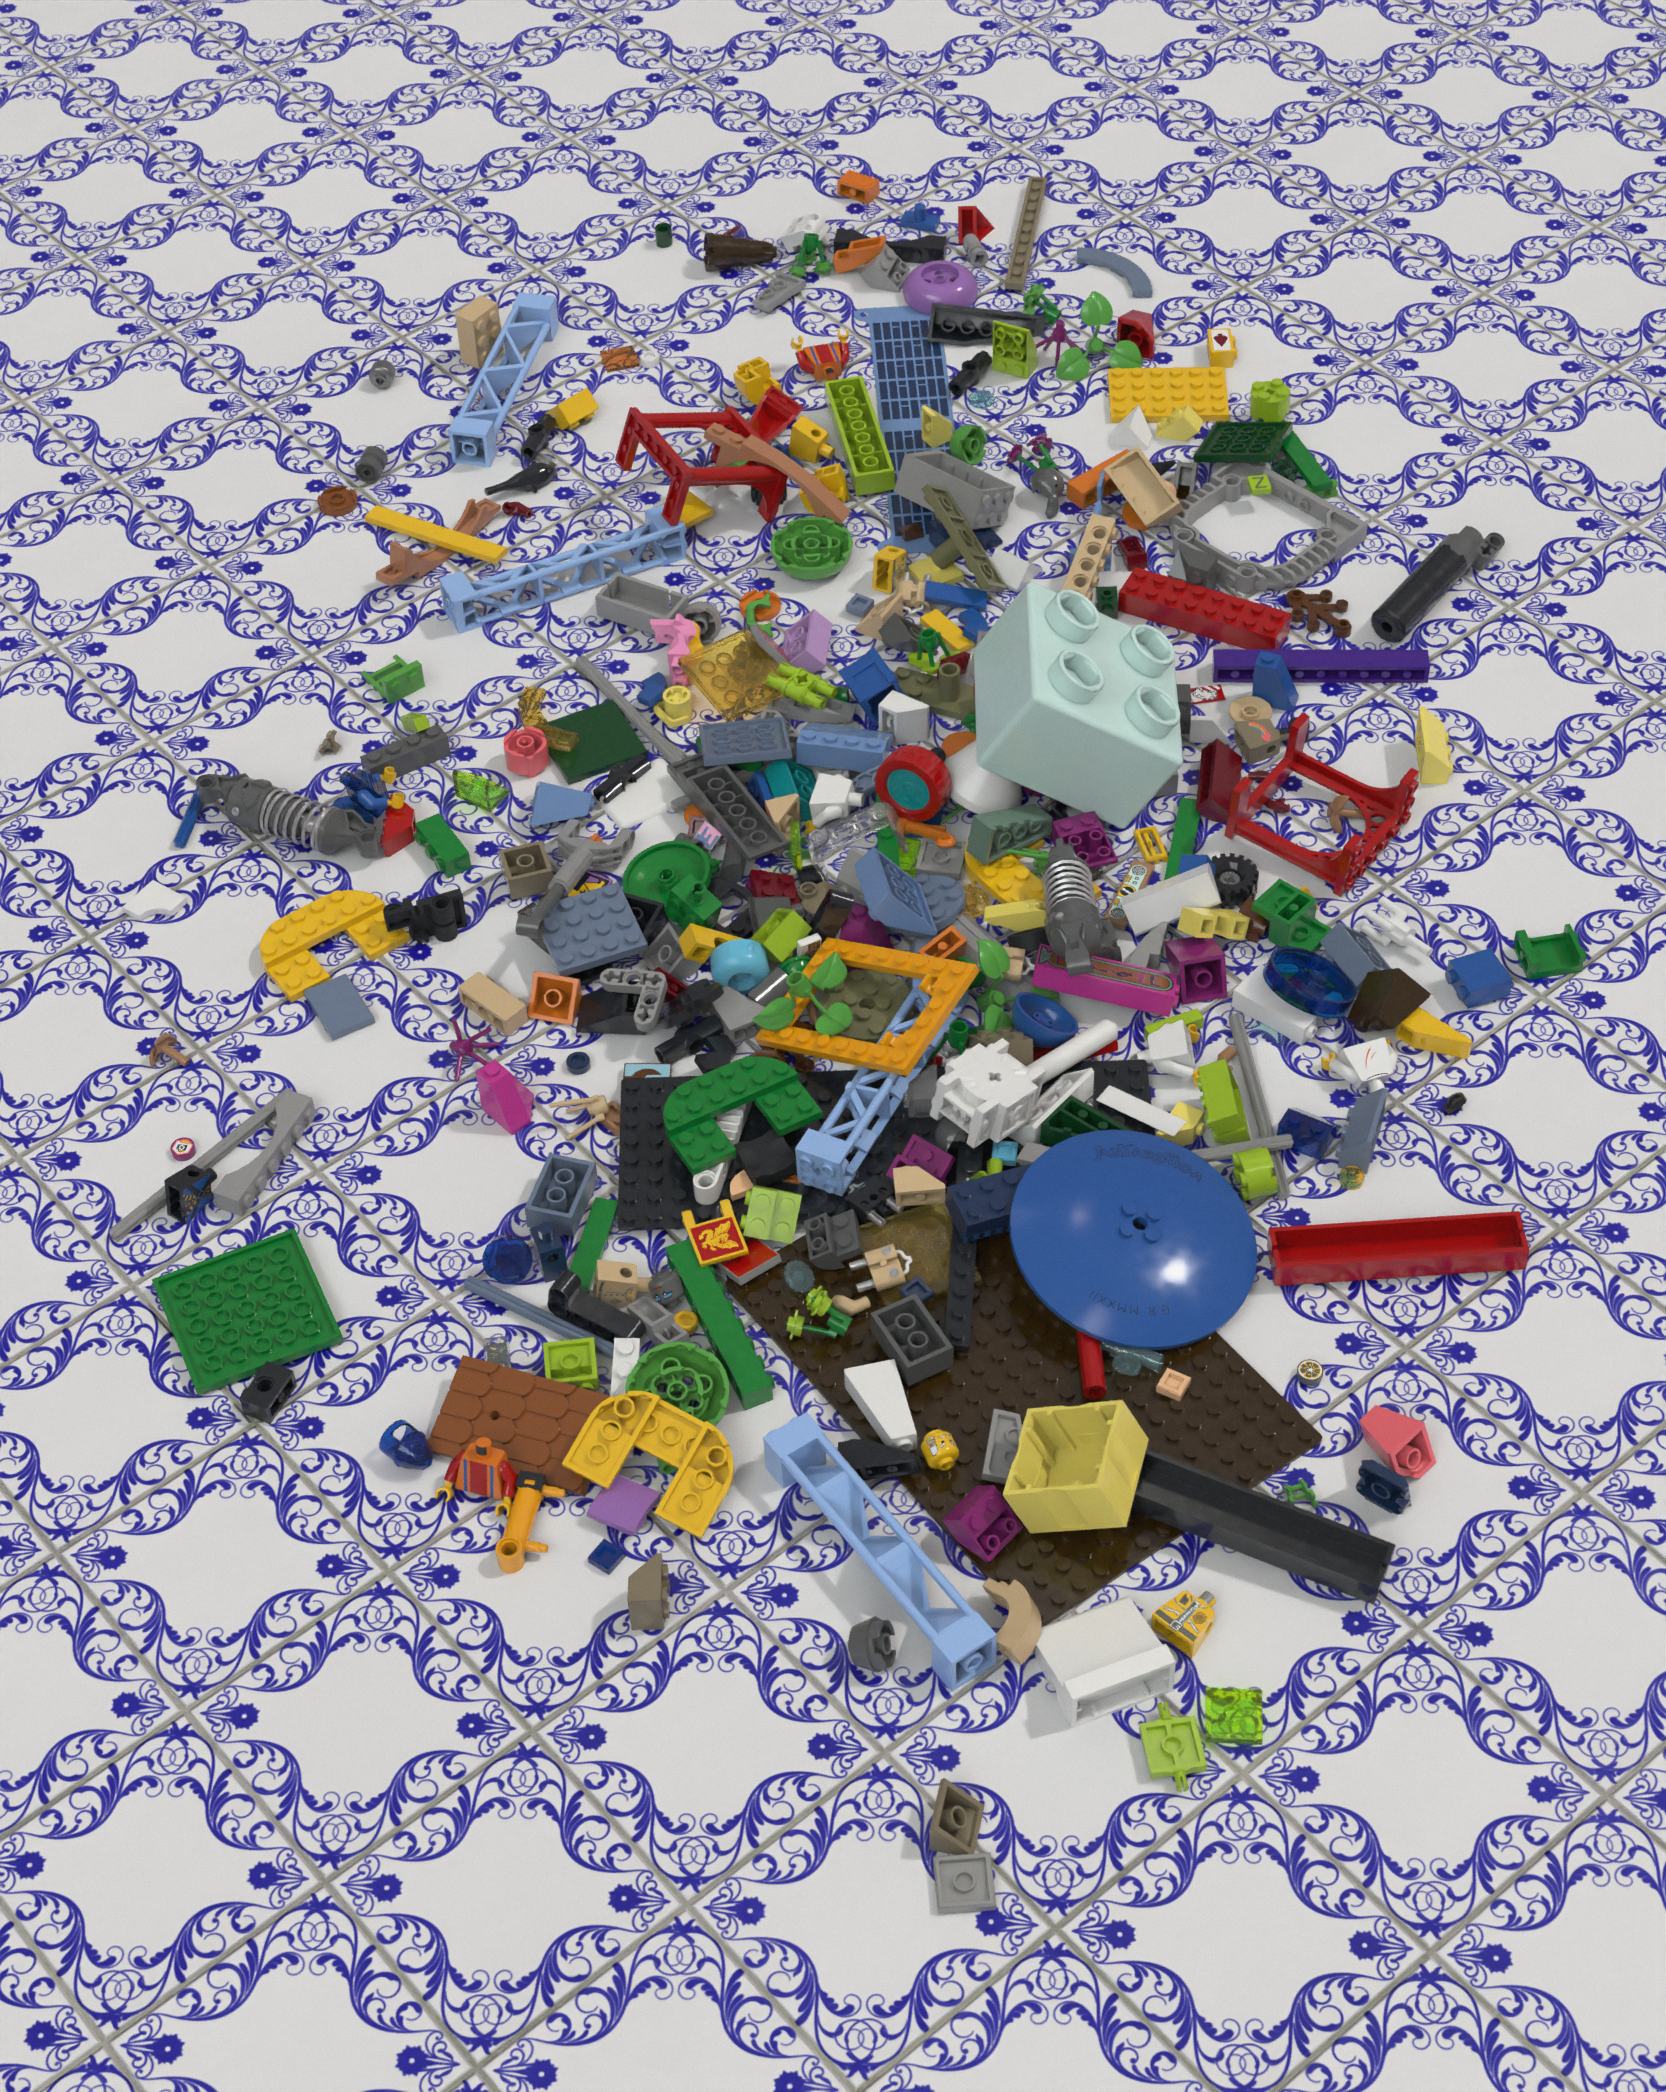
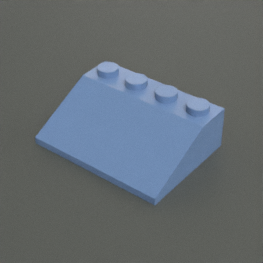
(842, 747)
(893, 894)

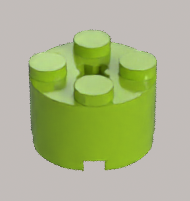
(1269, 400)
(1254, 1173)

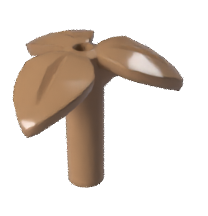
(1336, 810)
(163, 1045)

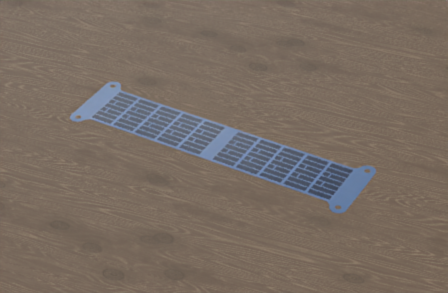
(907, 377)

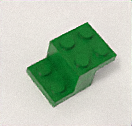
(1291, 917)

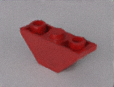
(397, 829)

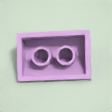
(808, 642)

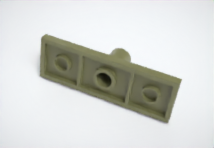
(961, 541)
(943, 696)

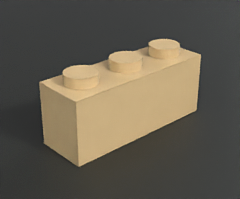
(493, 1003)

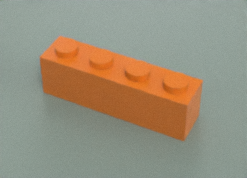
(1083, 488)

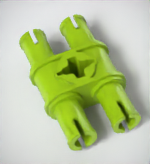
(801, 686)

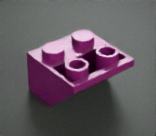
(983, 1522)

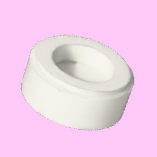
(649, 359)

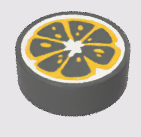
(1309, 1372)

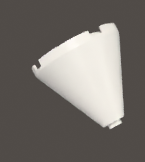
(979, 788)

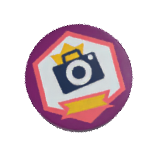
(183, 1149)

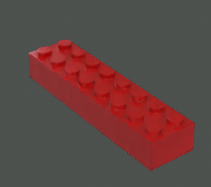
(1203, 611)

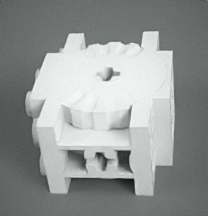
(987, 1092)

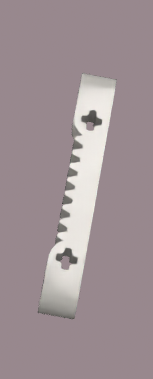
(710, 1182)

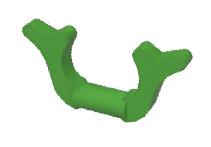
(751, 606)

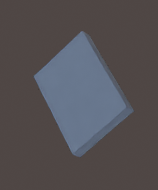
(339, 1006)

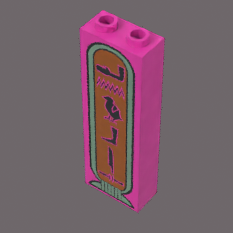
(1109, 982)

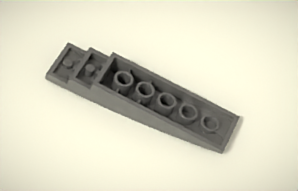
(728, 806)

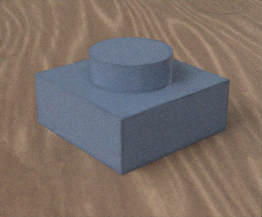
(860, 605)

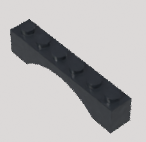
(911, 251)

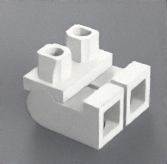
(799, 226)

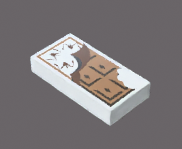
(809, 945)

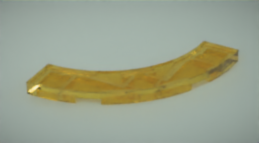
(531, 716)

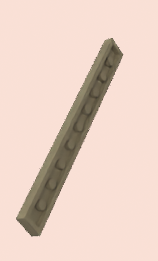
(1026, 233)

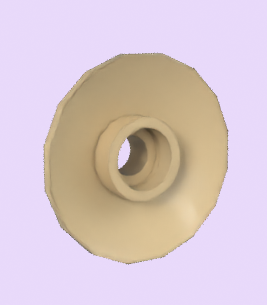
(1249, 708)

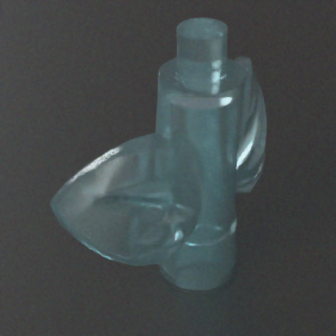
(1129, 1360)

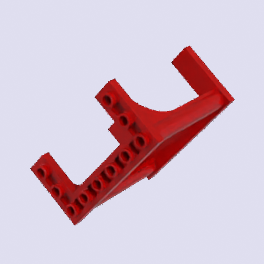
(641, 428)
(1337, 867)

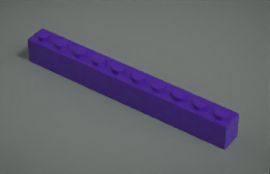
(1327, 665)

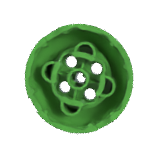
(811, 548)
(670, 1365)

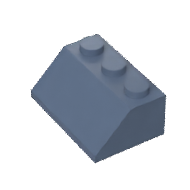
(1352, 953)
(1363, 1130)

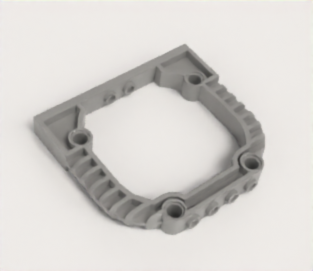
(1333, 541)

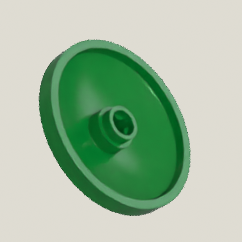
(663, 867)

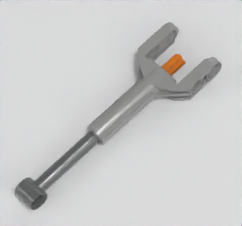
(579, 856)

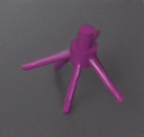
(1059, 336)
(465, 1047)

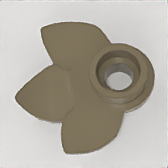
(813, 894)

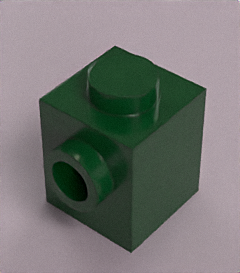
(1107, 601)

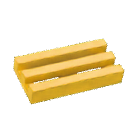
(1143, 850)

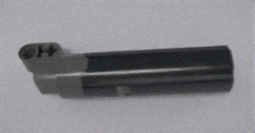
(1432, 580)

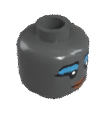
(666, 1288)

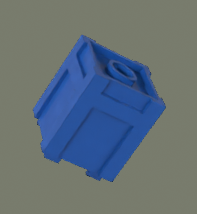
(870, 682)

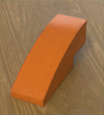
(858, 253)

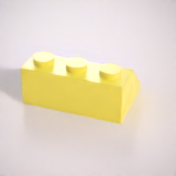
(1432, 749)

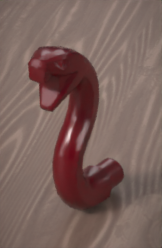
(1278, 805)

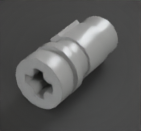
(976, 252)

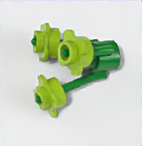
(819, 1303)

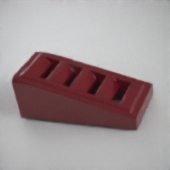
(1132, 553)

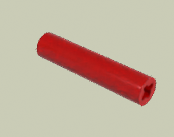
(1091, 1366)

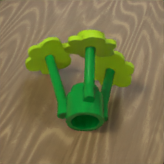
(928, 640)

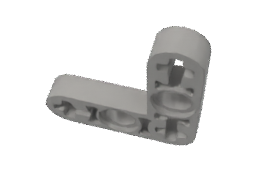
(645, 987)

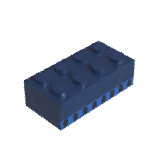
(983, 1204)

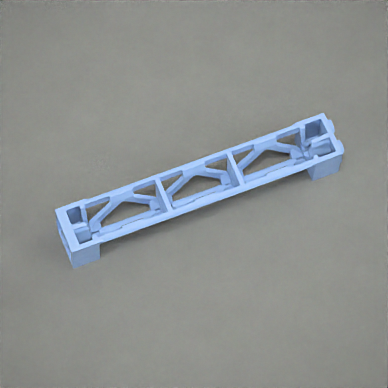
(458, 593)
(822, 1156)

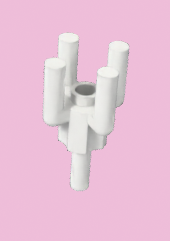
(1393, 928)

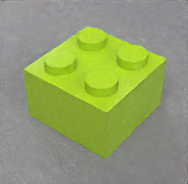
(781, 934)

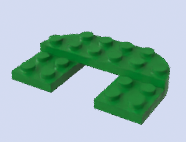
(695, 1103)

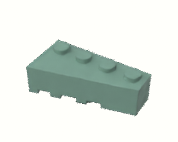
(1006, 829)

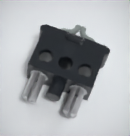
(872, 1200)

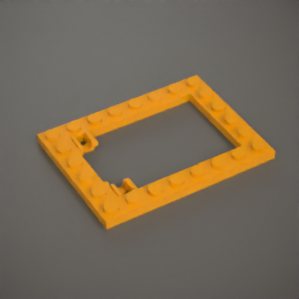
(941, 978)

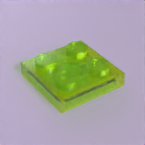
(1233, 1716)

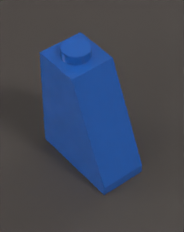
(1274, 682)

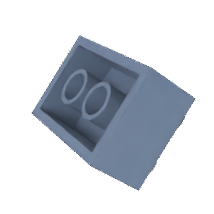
(562, 1193)

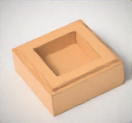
(1173, 1384)

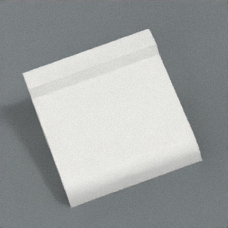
(1104, 1661)

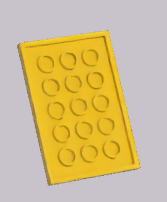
(1166, 389)

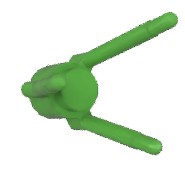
(1040, 857)

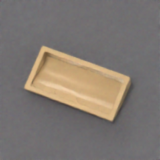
(1143, 488)

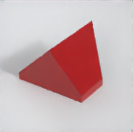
(972, 222)

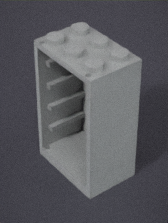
(978, 495)

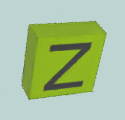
(1258, 485)

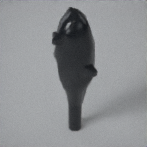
(526, 480)

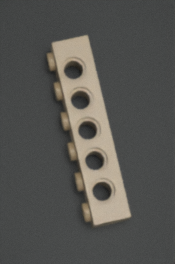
(1091, 555)

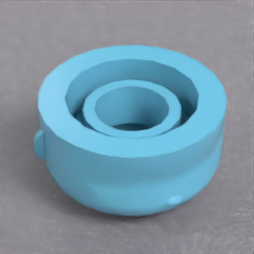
(739, 964)

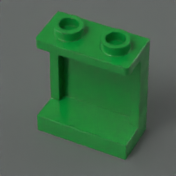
(1549, 954)

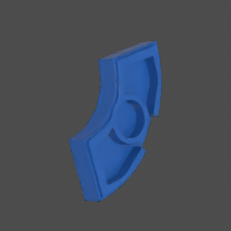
(973, 623)
(653, 690)

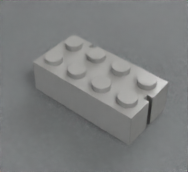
(637, 601)

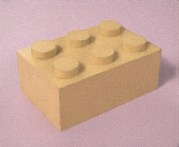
(478, 330)

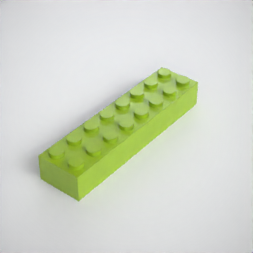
(859, 435)

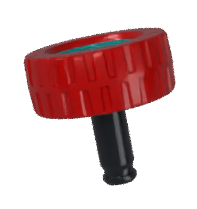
(914, 782)

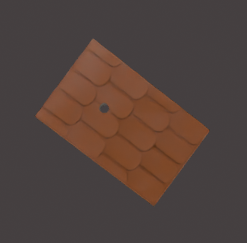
(520, 1414)

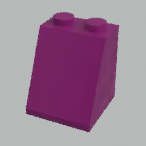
(1198, 968)

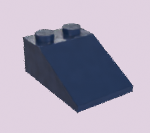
(986, 536)

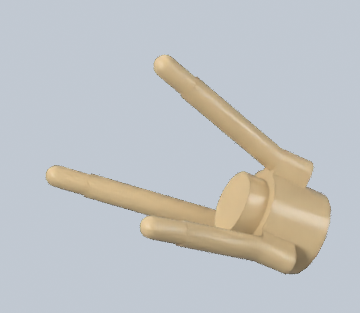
(596, 1106)

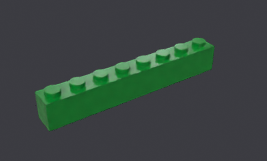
(721, 1326)

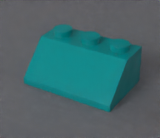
(789, 778)

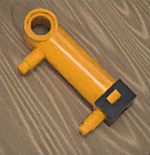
(530, 1493)

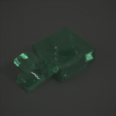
(1285, 468)

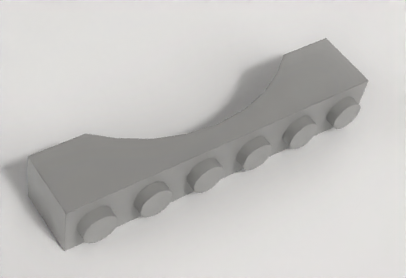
(241, 1187)

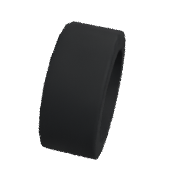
(1028, 939)

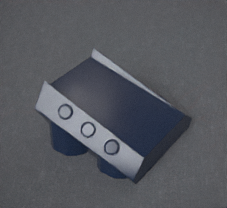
(1383, 1487)

